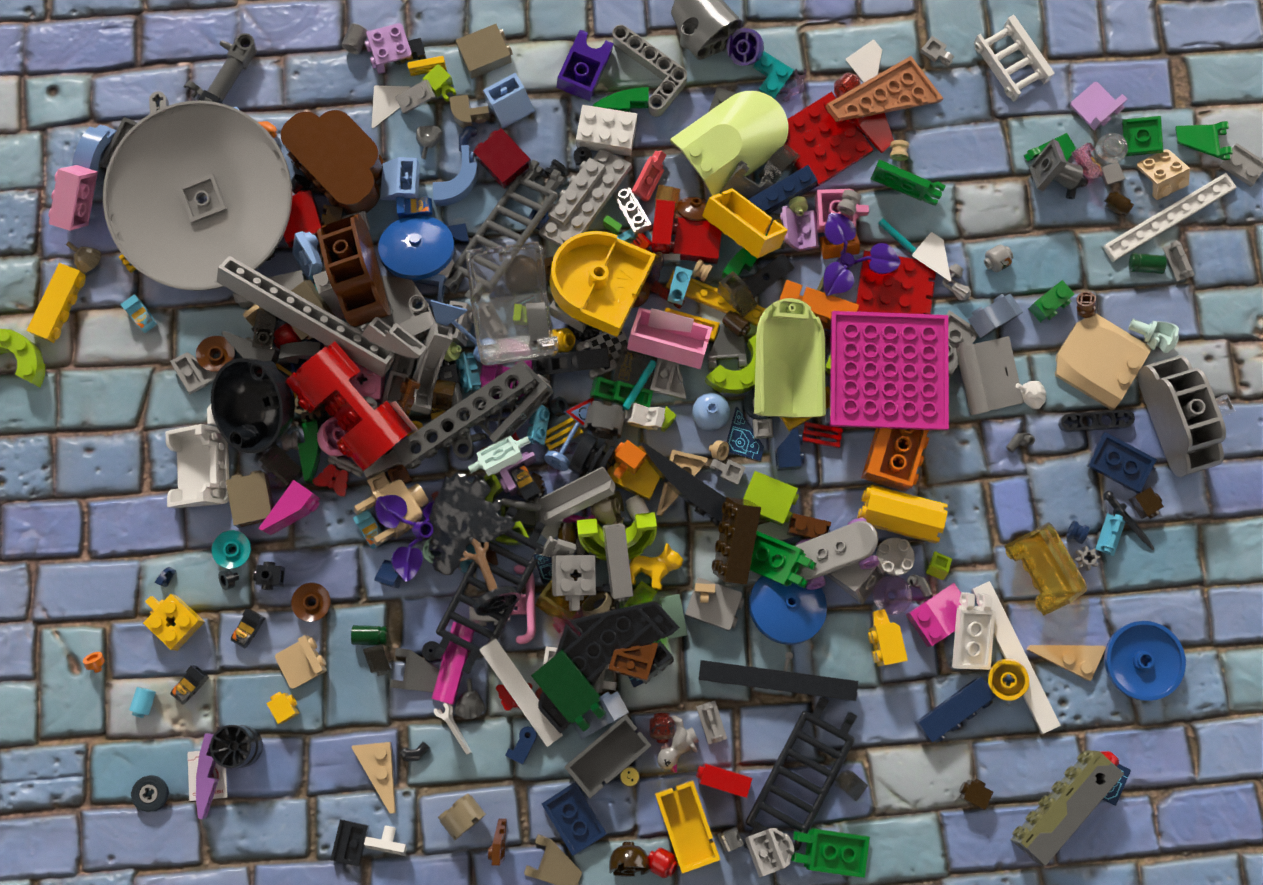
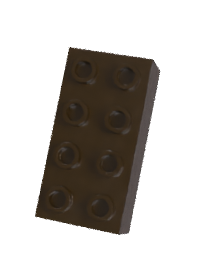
(736, 540)

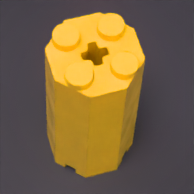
(903, 513)

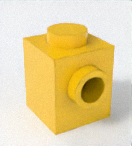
(283, 707)

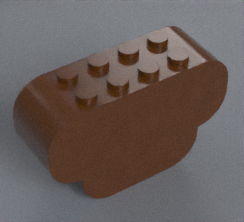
(335, 158)
(353, 270)

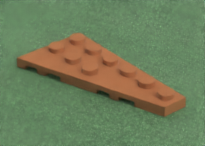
(892, 90)

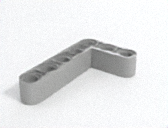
(653, 65)

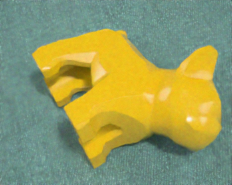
(656, 567)

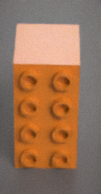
(886, 451)

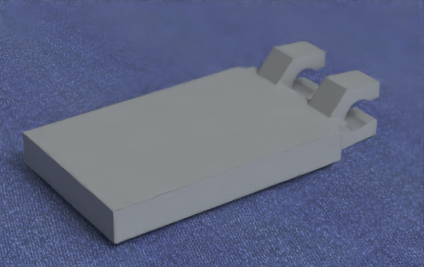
(958, 332)

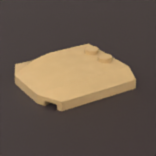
(1100, 360)

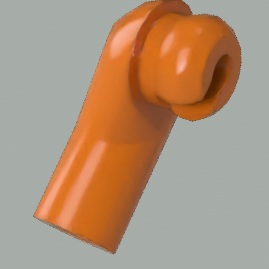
(270, 128)

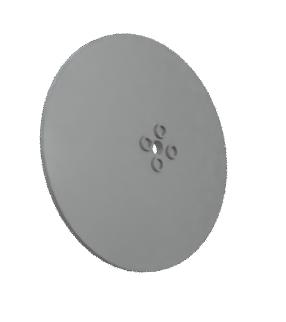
(157, 185)

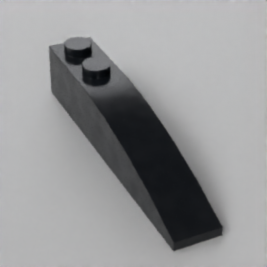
(691, 489)

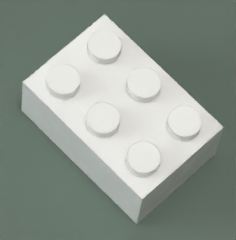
(606, 130)

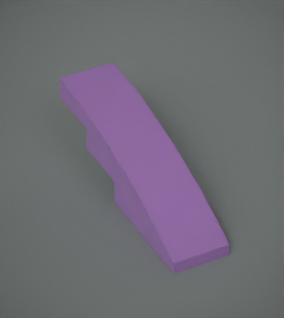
(205, 783)

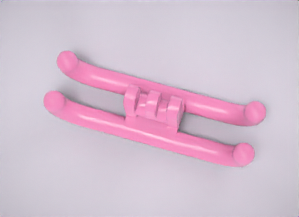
(526, 606)

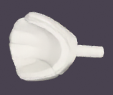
(1033, 394)

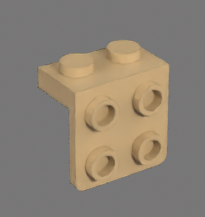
(1165, 172)
(301, 662)

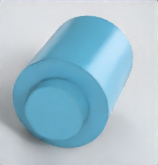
(142, 702)

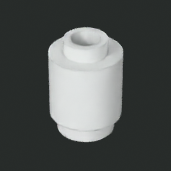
(636, 505)

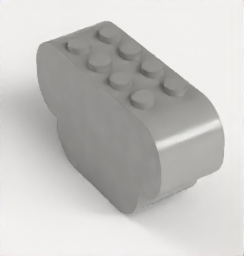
(1183, 414)

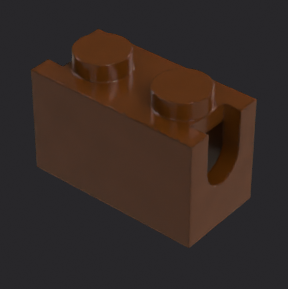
(807, 527)

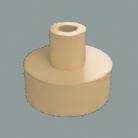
(719, 450)

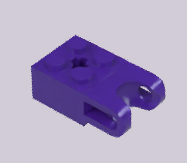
(583, 67)

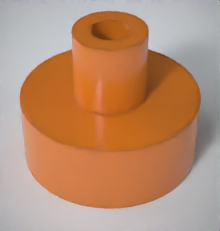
(94, 661)

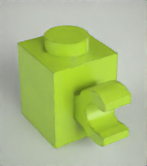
(440, 82)

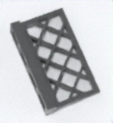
(521, 413)

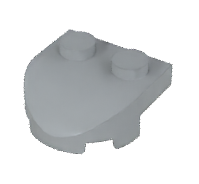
(770, 850)

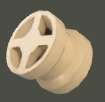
(899, 150)
(702, 270)

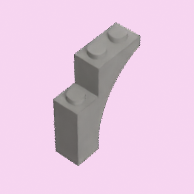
(429, 364)

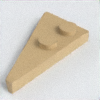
(688, 462)
(1074, 658)
(378, 765)

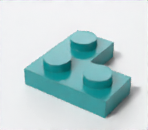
(776, 73)

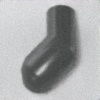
(920, 583)

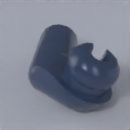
(468, 132)

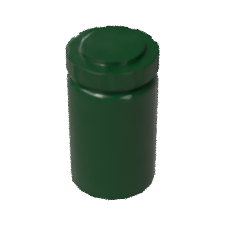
(1147, 263)
(369, 635)

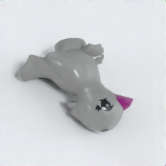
(682, 742)

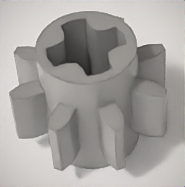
(1085, 563)

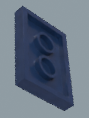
(1121, 462)
(574, 818)

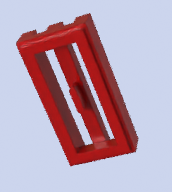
(825, 428)

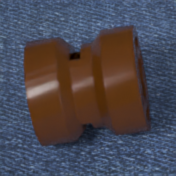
(1086, 304)

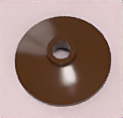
(692, 208)
(211, 346)
(302, 597)

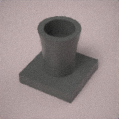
(1053, 166)

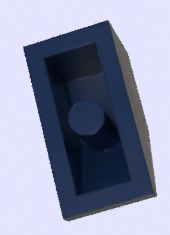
(387, 575)

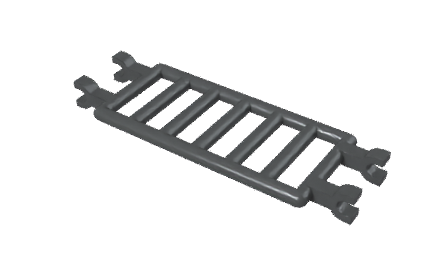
(549, 190)

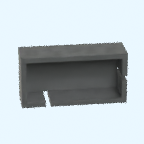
(607, 756)

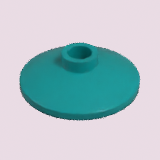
(223, 544)

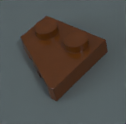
(407, 391)
(634, 661)

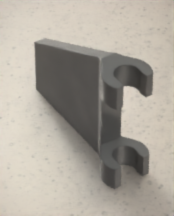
(744, 185)
(727, 347)
(418, 673)

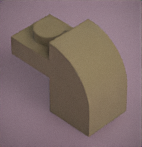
(464, 114)

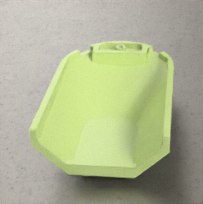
(740, 128)
(790, 362)

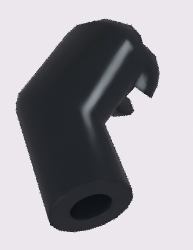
(1070, 194)
(414, 754)

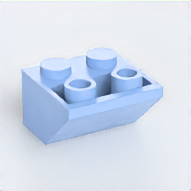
(508, 100)
(400, 178)

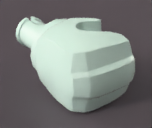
(1157, 334)

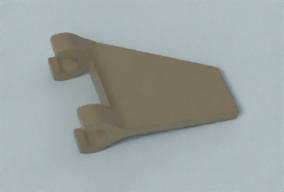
(554, 865)

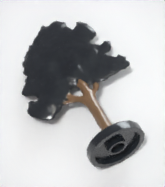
(465, 518)

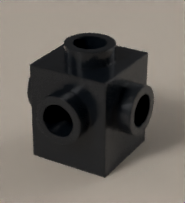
(275, 578)

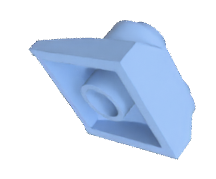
(306, 254)

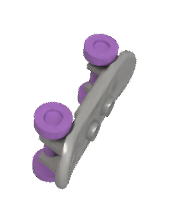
(838, 550)

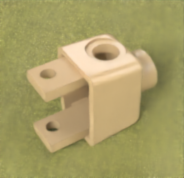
(414, 498)

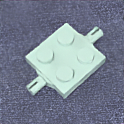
(499, 455)

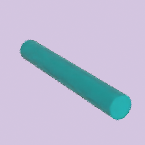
(897, 236)
(639, 385)

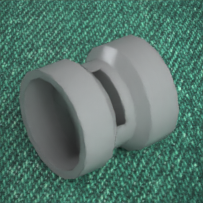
(848, 203)

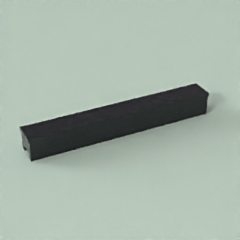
(778, 680)

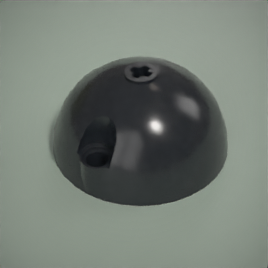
(252, 404)

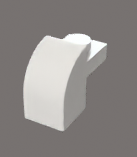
(645, 417)

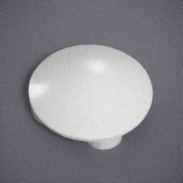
(895, 556)

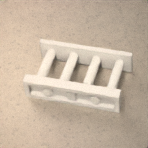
(1022, 43)

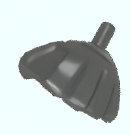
(428, 137)
(469, 703)

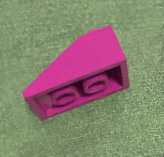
(291, 507)
(936, 616)

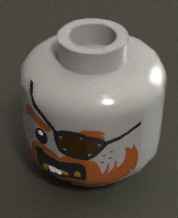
(998, 258)

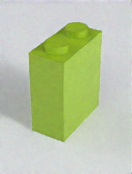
(772, 496)

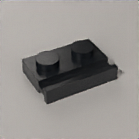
(349, 842)

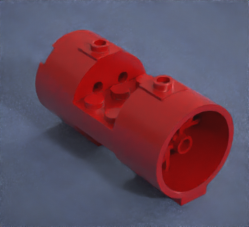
(327, 381)

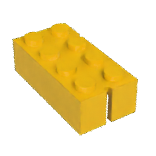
(744, 223)
(687, 826)

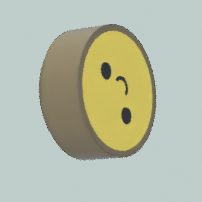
(629, 776)

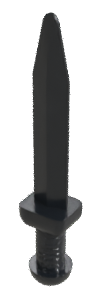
(1120, 510)

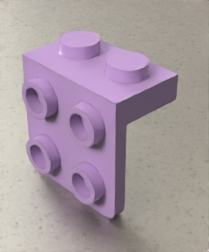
(387, 45)
(1097, 105)
(802, 229)
(506, 481)

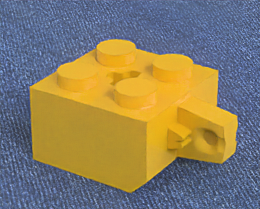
(161, 621)
(886, 640)

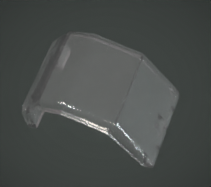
(499, 289)

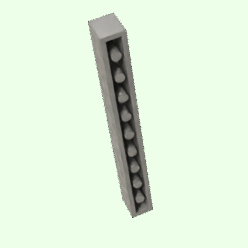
(303, 315)

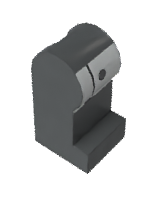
(730, 839)

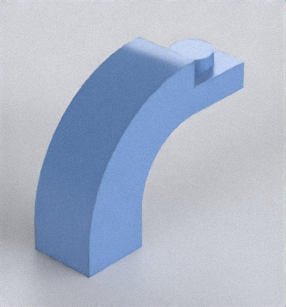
(91, 146)
(458, 188)

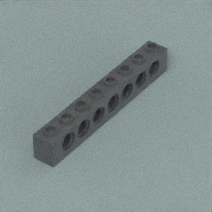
(454, 415)

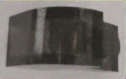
(779, 163)

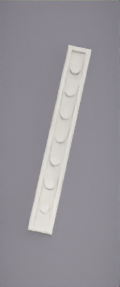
(1169, 217)
(1012, 649)

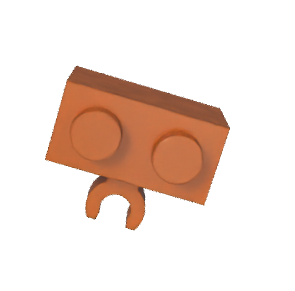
(629, 458)

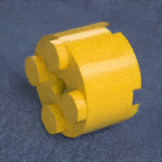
(1016, 688)

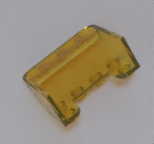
(1049, 567)

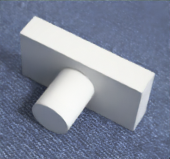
(386, 843)

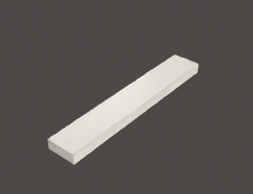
(519, 690)

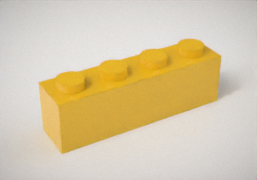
(56, 303)

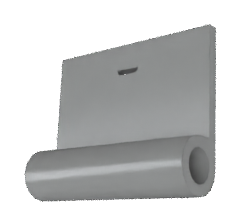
(989, 375)

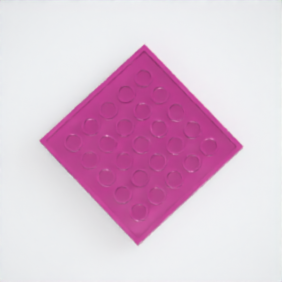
(889, 370)

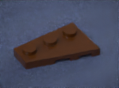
(497, 850)

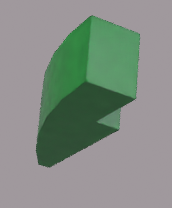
(625, 100)
(740, 261)
(618, 392)
(310, 450)

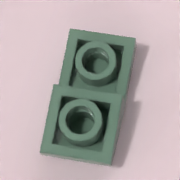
(673, 607)

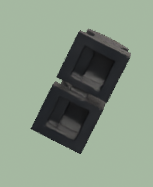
(661, 660)

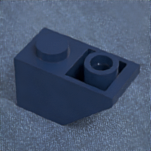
(788, 453)

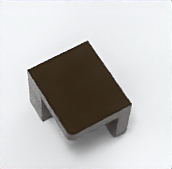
(443, 394)

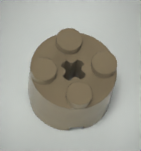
(461, 816)

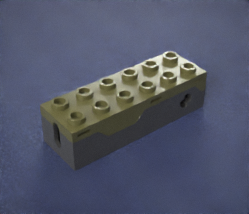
(1067, 805)

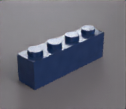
(784, 190)
(955, 709)

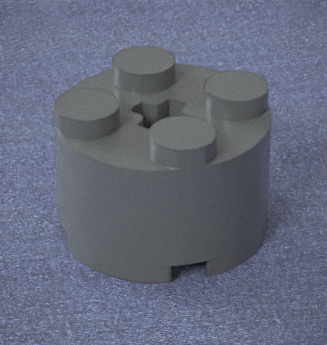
(604, 420)

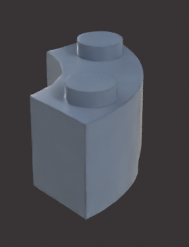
(993, 316)
(614, 709)

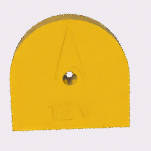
(599, 278)

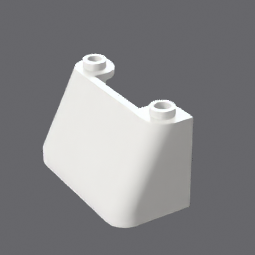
(200, 466)

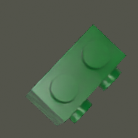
(1055, 298)

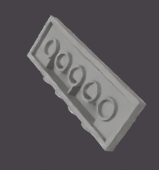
(584, 196)

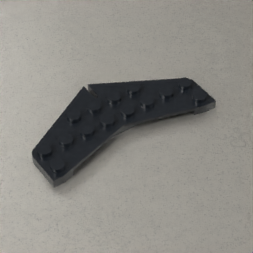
(599, 638)

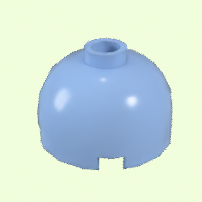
(711, 411)

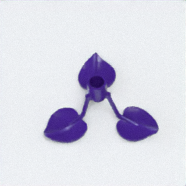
(837, 277)
(389, 513)

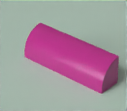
(451, 666)

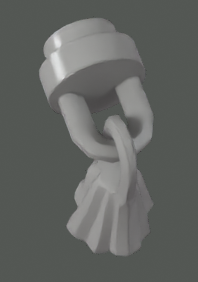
(961, 291)

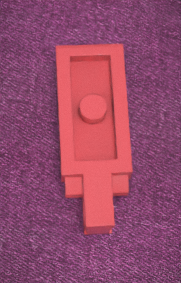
(649, 176)

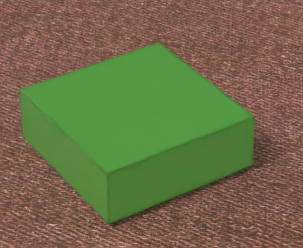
(612, 225)

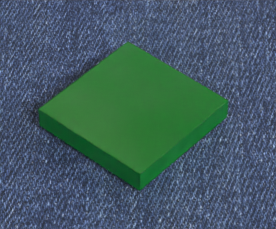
(1143, 135)

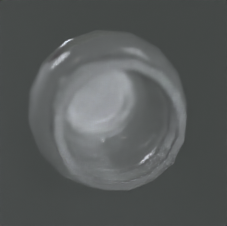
(1111, 149)

